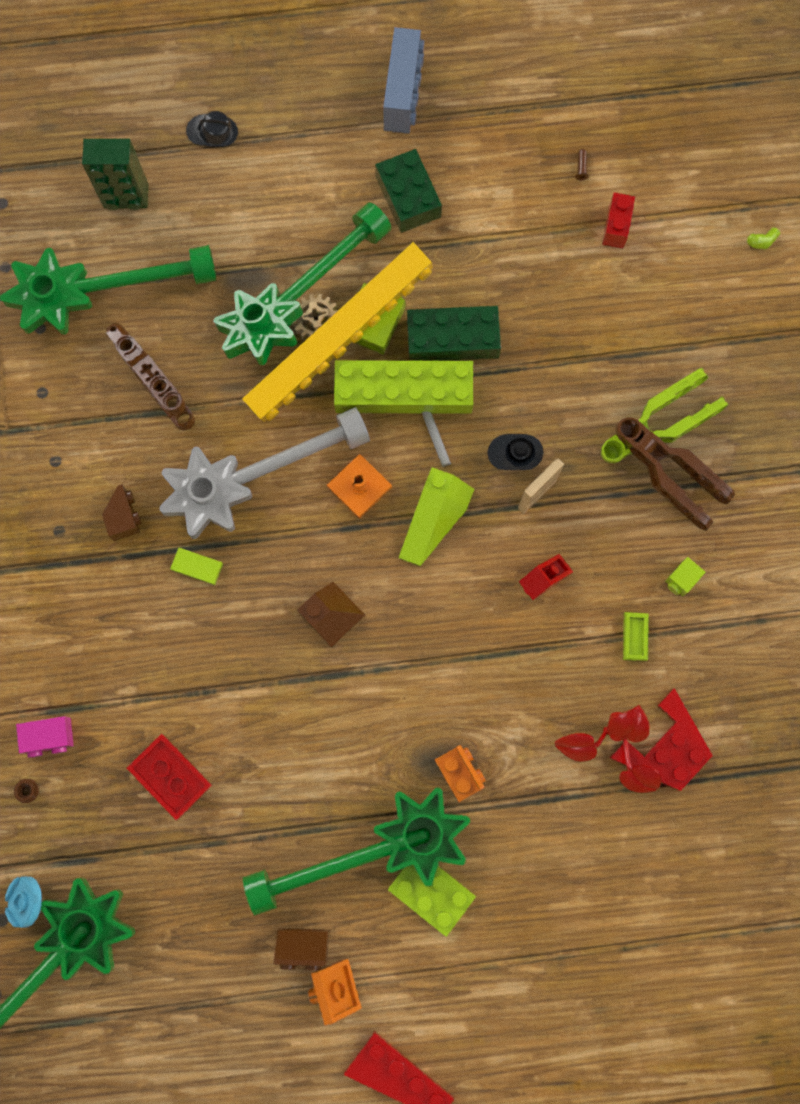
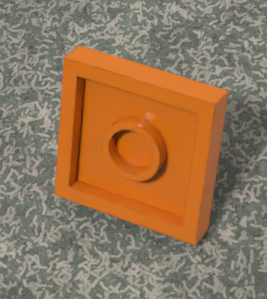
(359, 486)
(335, 991)

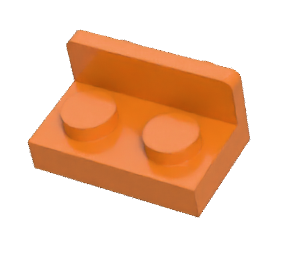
(460, 773)

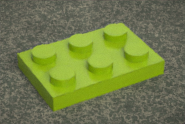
(438, 904)

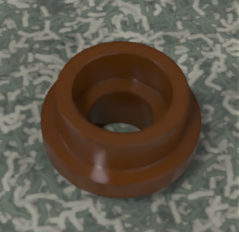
(19, 790)

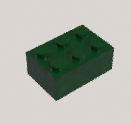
(408, 190)

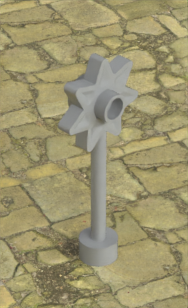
(208, 490)

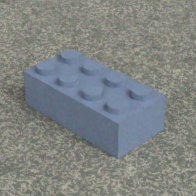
(403, 80)

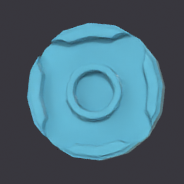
(23, 901)

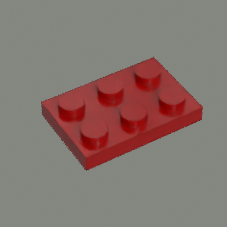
(169, 777)

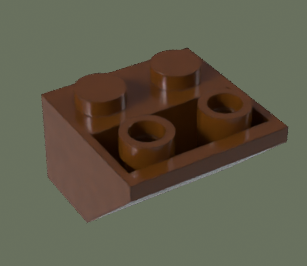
(301, 948)

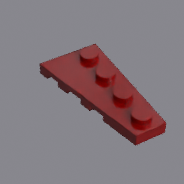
(394, 1075)

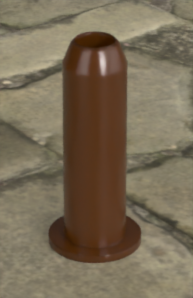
(582, 165)

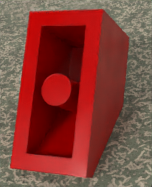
(545, 576)

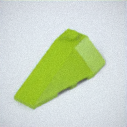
(438, 509)

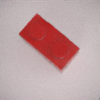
(618, 220)

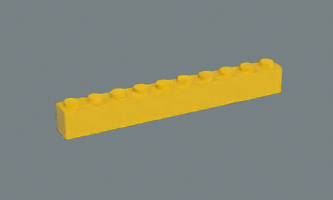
(338, 332)

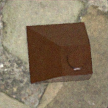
(330, 613)

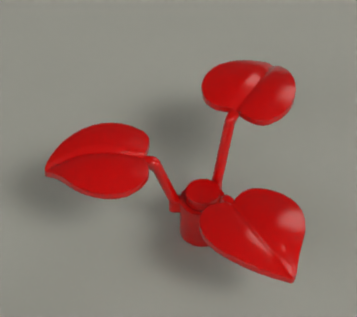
(624, 726)

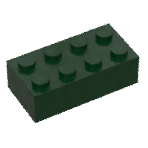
(115, 173)
(453, 333)

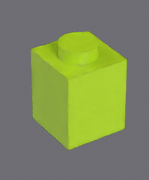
(684, 577)

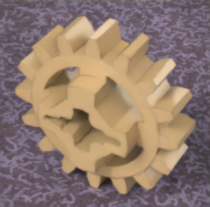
(314, 310)

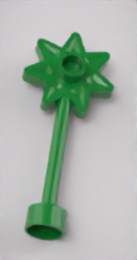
(54, 291)
(265, 320)
(417, 838)
(79, 934)

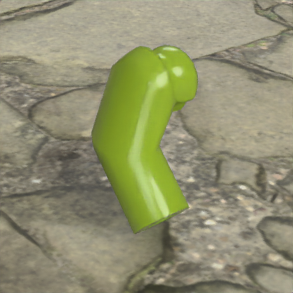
(762, 241)

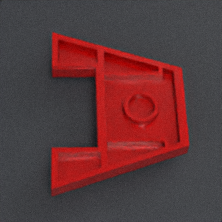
(678, 752)

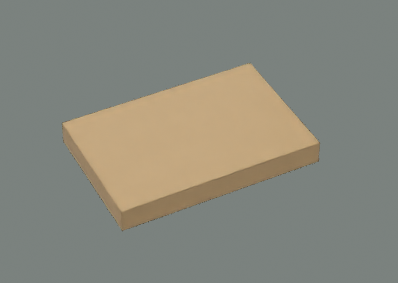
(540, 485)

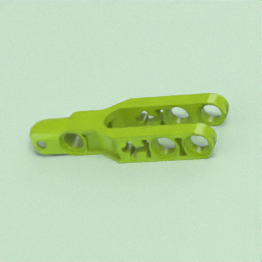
(615, 450)

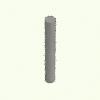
(436, 438)

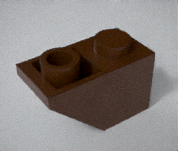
(119, 515)

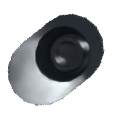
(212, 129)
(515, 452)

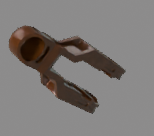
(150, 375)
(652, 450)

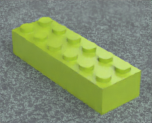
(404, 386)

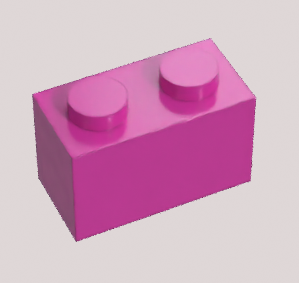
(45, 735)

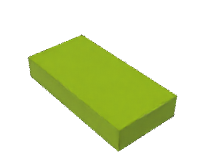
(196, 566)
(635, 636)

